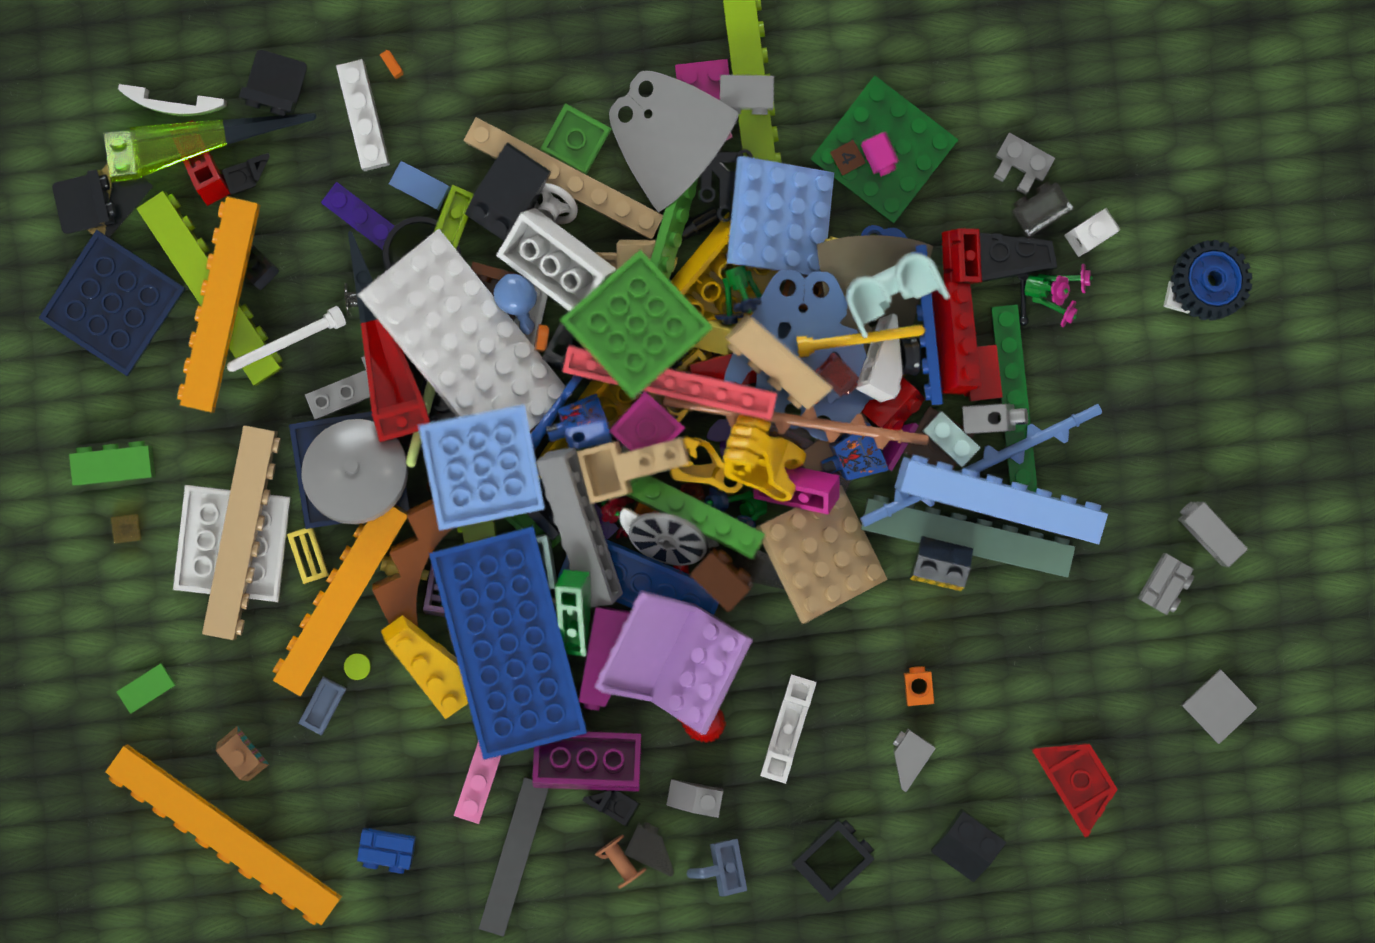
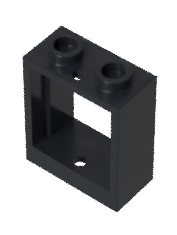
(813, 877)

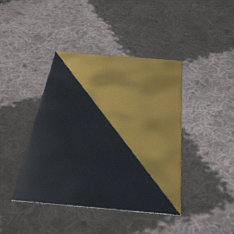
(126, 197)

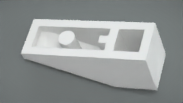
(883, 365)

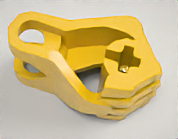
(760, 460)
(706, 473)

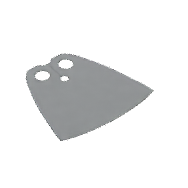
(678, 138)

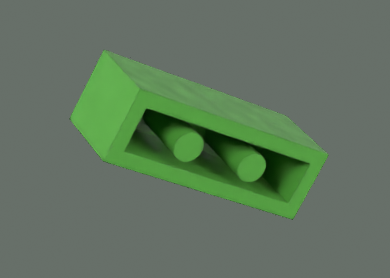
(112, 463)

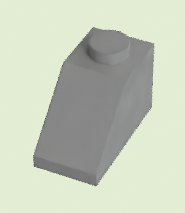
(910, 756)
(695, 798)

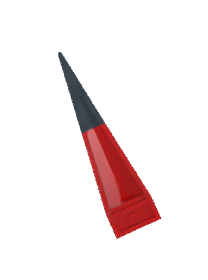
(392, 387)

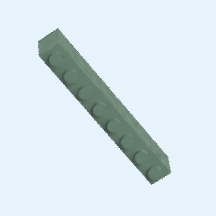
(987, 542)

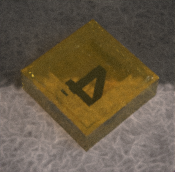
(126, 528)

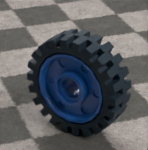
(1230, 278)

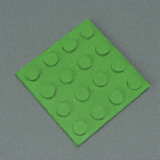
(636, 324)

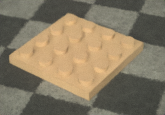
(821, 557)

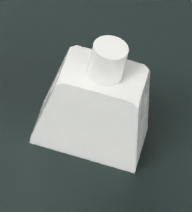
(1092, 232)

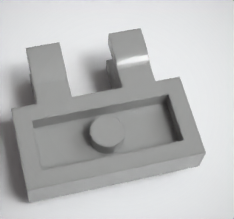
(1025, 158)

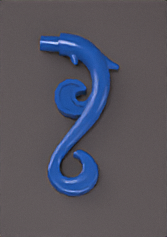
(540, 430)

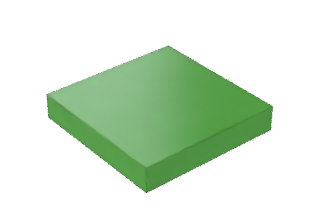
(575, 139)

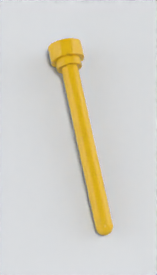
(808, 346)

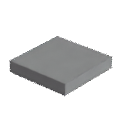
(1219, 706)

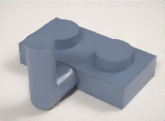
(726, 868)

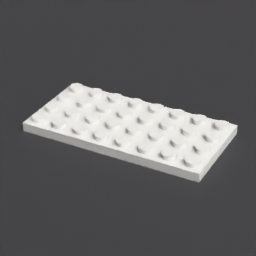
(460, 334)

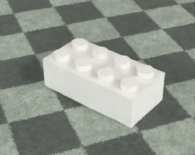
(553, 259)

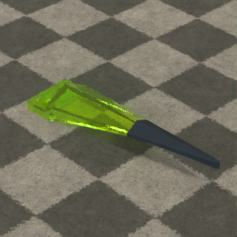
(154, 147)

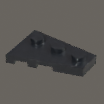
(1014, 256)

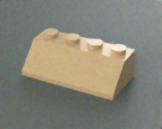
(777, 362)

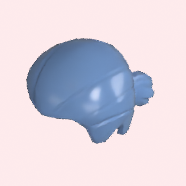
(517, 297)

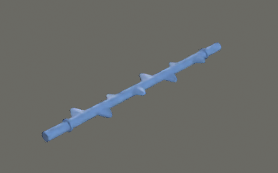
(992, 457)

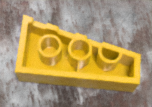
(428, 664)

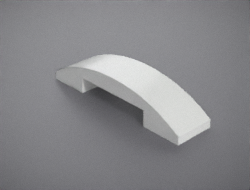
(204, 104)
(788, 729)

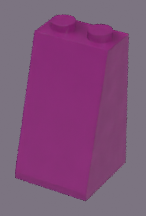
(604, 636)

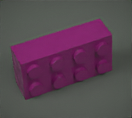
(589, 762)

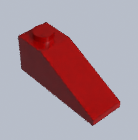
(206, 177)

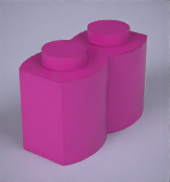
(880, 154)

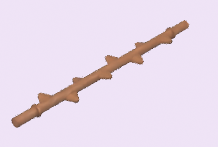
(810, 420)

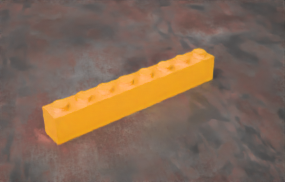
(220, 304)
(338, 600)

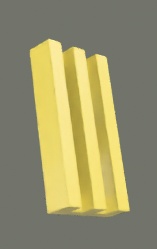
(301, 533)

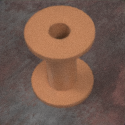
(620, 861)

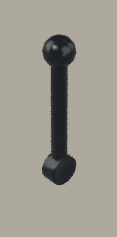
(1024, 320)

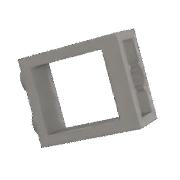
(1212, 533)

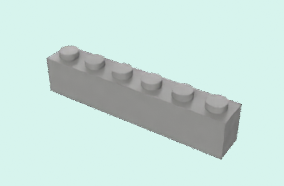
(578, 523)

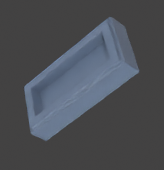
(322, 705)

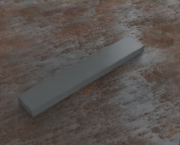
(513, 858)

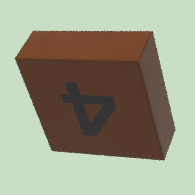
(847, 157)

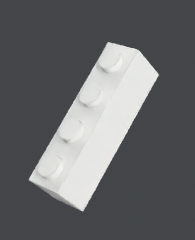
(363, 115)

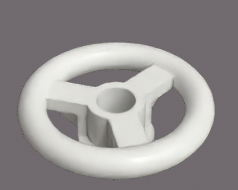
(553, 207)

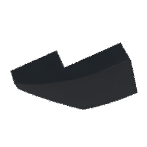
(244, 175)
(615, 805)

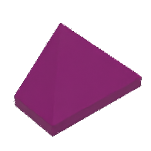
(894, 450)

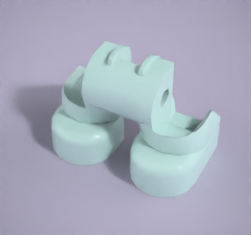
(912, 277)

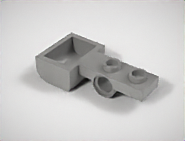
(339, 394)

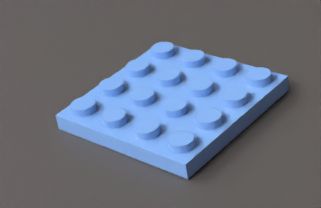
(779, 215)
(481, 467)

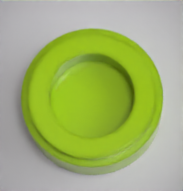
(357, 666)

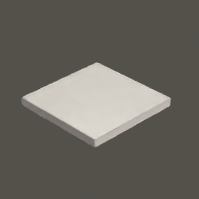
(201, 521)

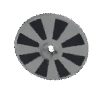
(668, 539)

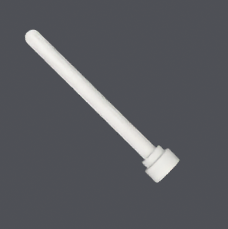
(332, 319)

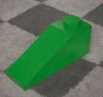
(573, 610)

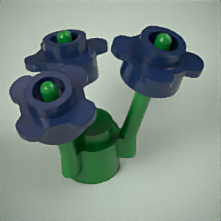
(750, 508)

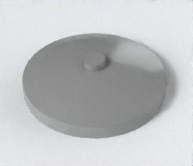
(352, 473)

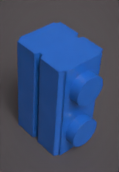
(386, 850)

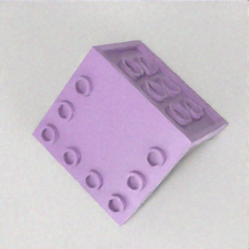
(675, 659)

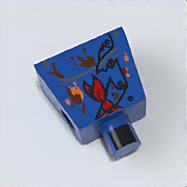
(581, 424)
(854, 457)

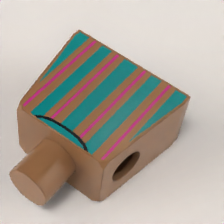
(241, 755)

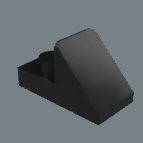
(260, 269)

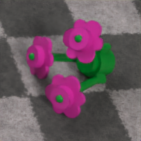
(1040, 287)

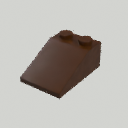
(722, 579)

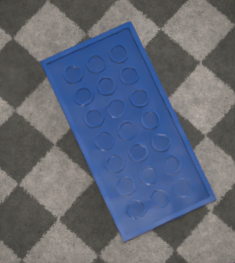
(508, 643)

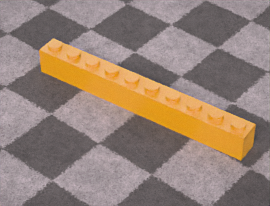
(222, 834)

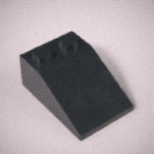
(507, 191)

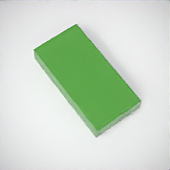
(146, 688)

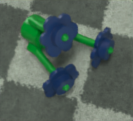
(738, 279)

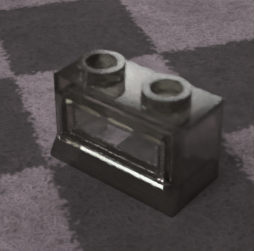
(1041, 209)

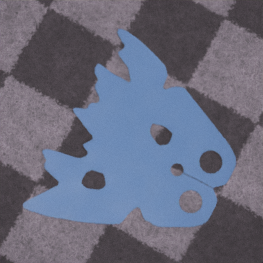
(819, 322)

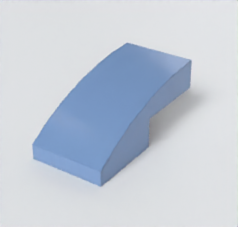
(419, 185)

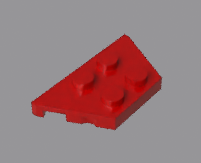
(1078, 781)

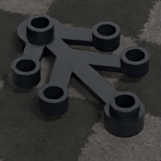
(726, 180)

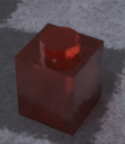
(837, 375)

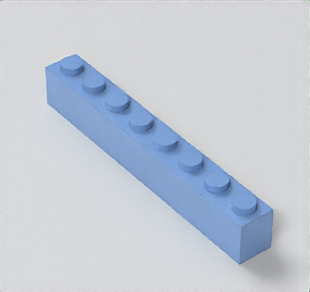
(1001, 500)

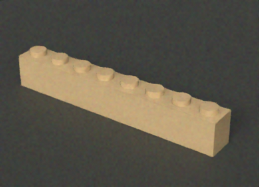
(579, 185)
(240, 533)

